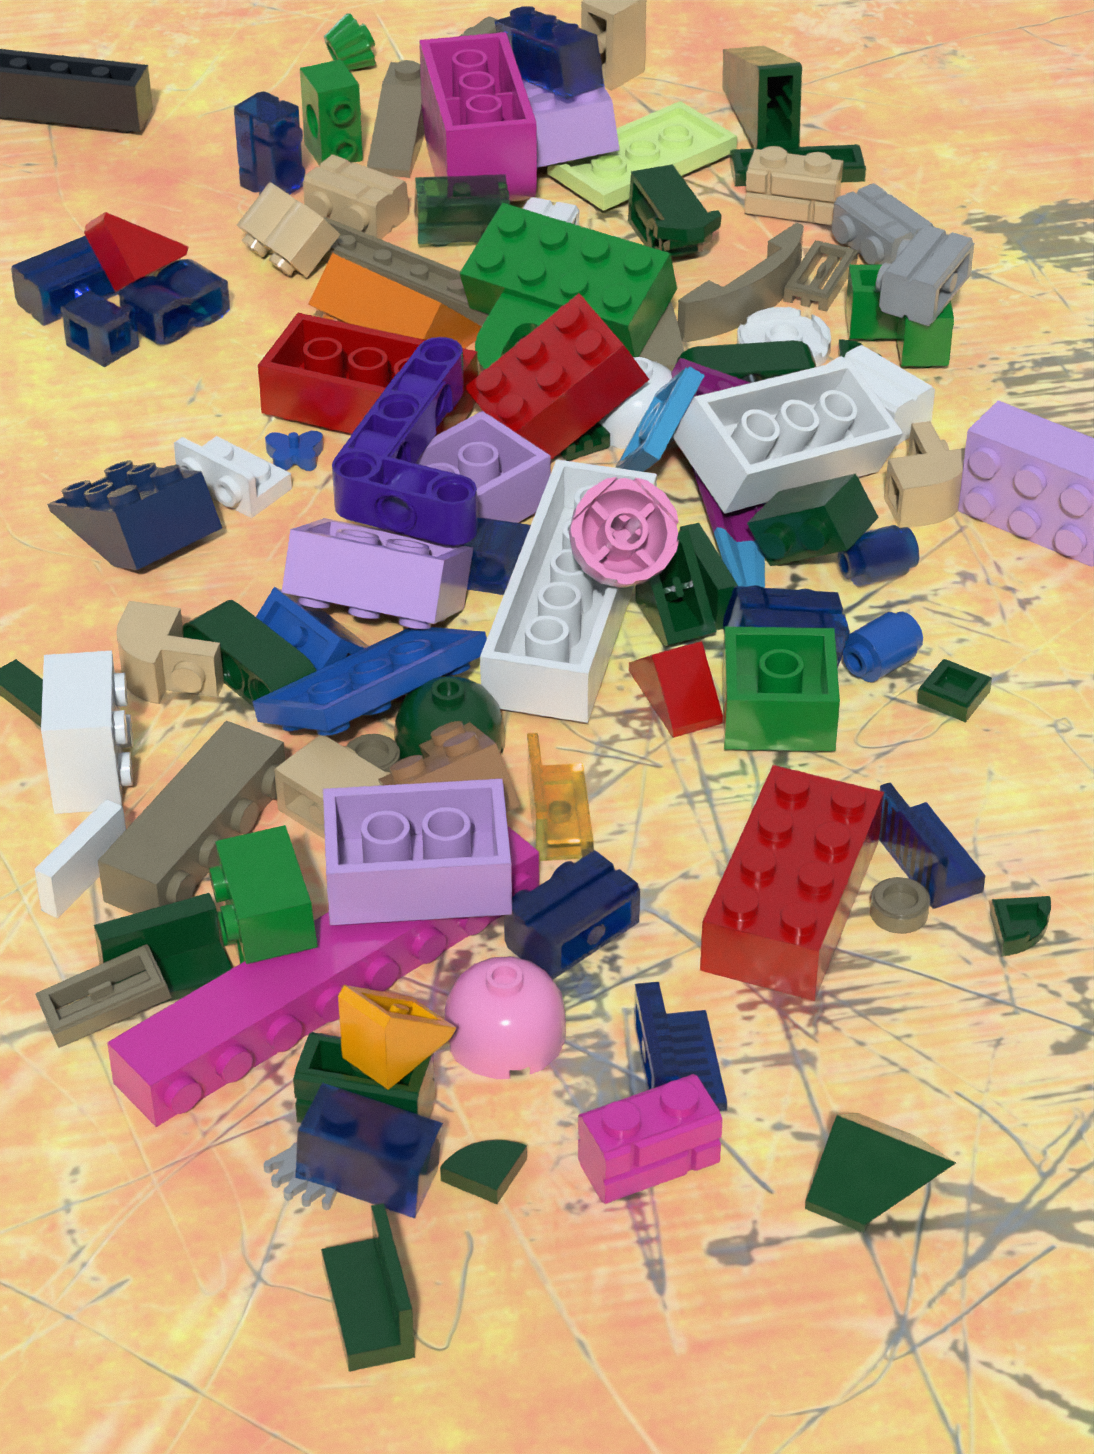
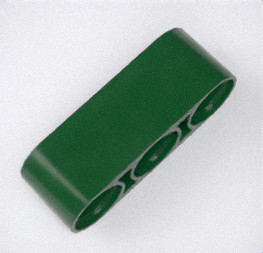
(754, 360)
(251, 652)

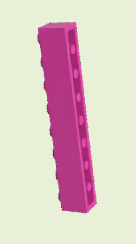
(275, 1002)

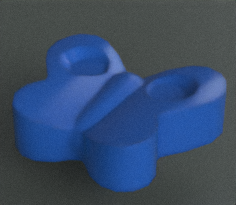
(294, 449)

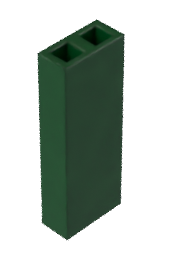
(22, 689)

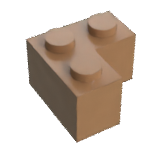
(454, 754)

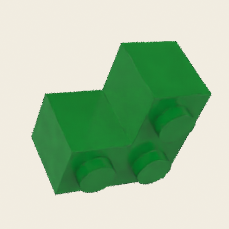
(917, 343)
(263, 896)

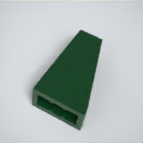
(764, 94)

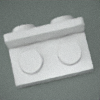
(234, 474)

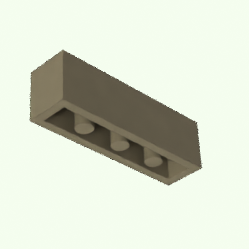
(175, 835)

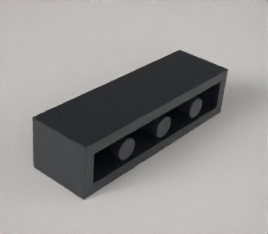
(74, 90)

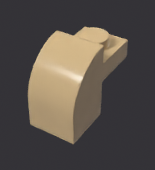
(925, 483)
(160, 658)

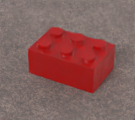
(559, 378)

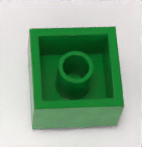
(780, 689)

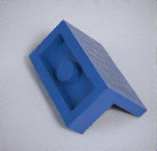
(308, 629)

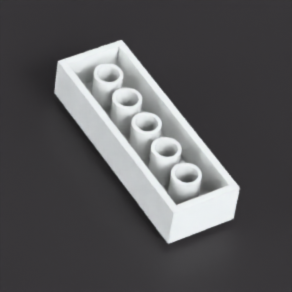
(554, 618)

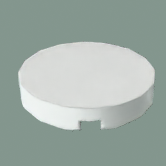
(787, 325)

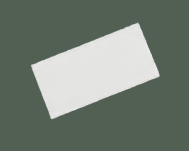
(74, 862)

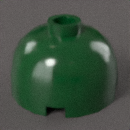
(444, 702)

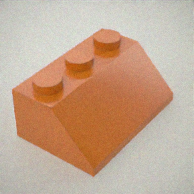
(373, 301)

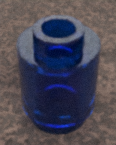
(880, 555)

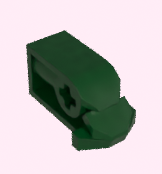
(668, 212)

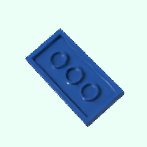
(369, 679)

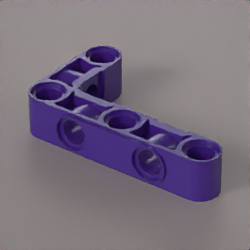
(377, 467)

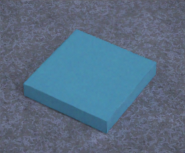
(660, 421)

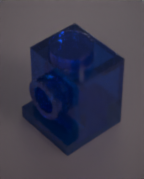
(99, 328)

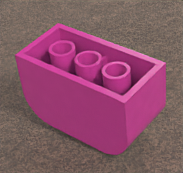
(478, 111)

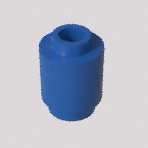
(882, 645)

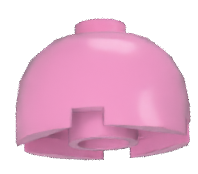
(624, 532)
(505, 1017)

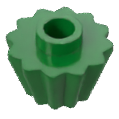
(350, 43)

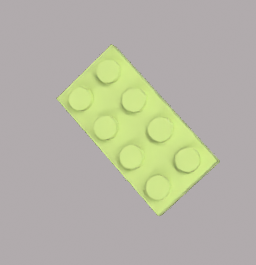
(662, 138)

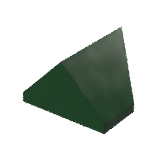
(870, 1170)

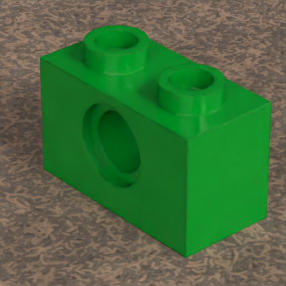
(331, 111)

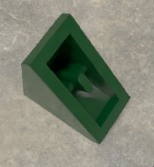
(677, 597)

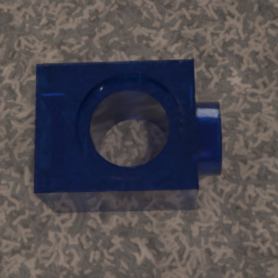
(495, 554)

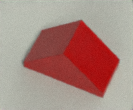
(130, 250)
(679, 688)

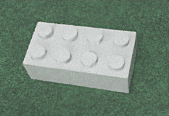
(786, 434)

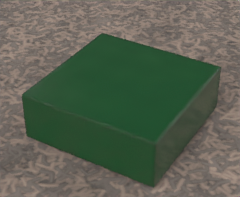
(954, 690)

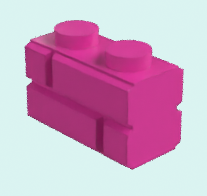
(649, 1138)

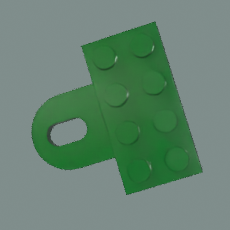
(538, 263)

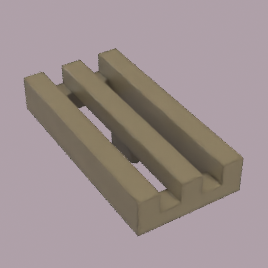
(814, 292)
(106, 1002)

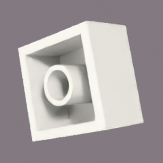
(85, 730)

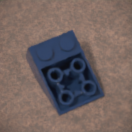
(138, 512)

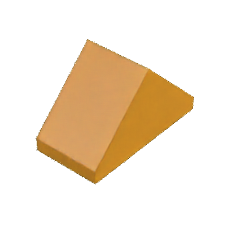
(388, 1033)

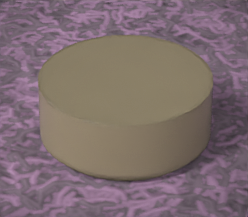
(377, 750)
(899, 905)

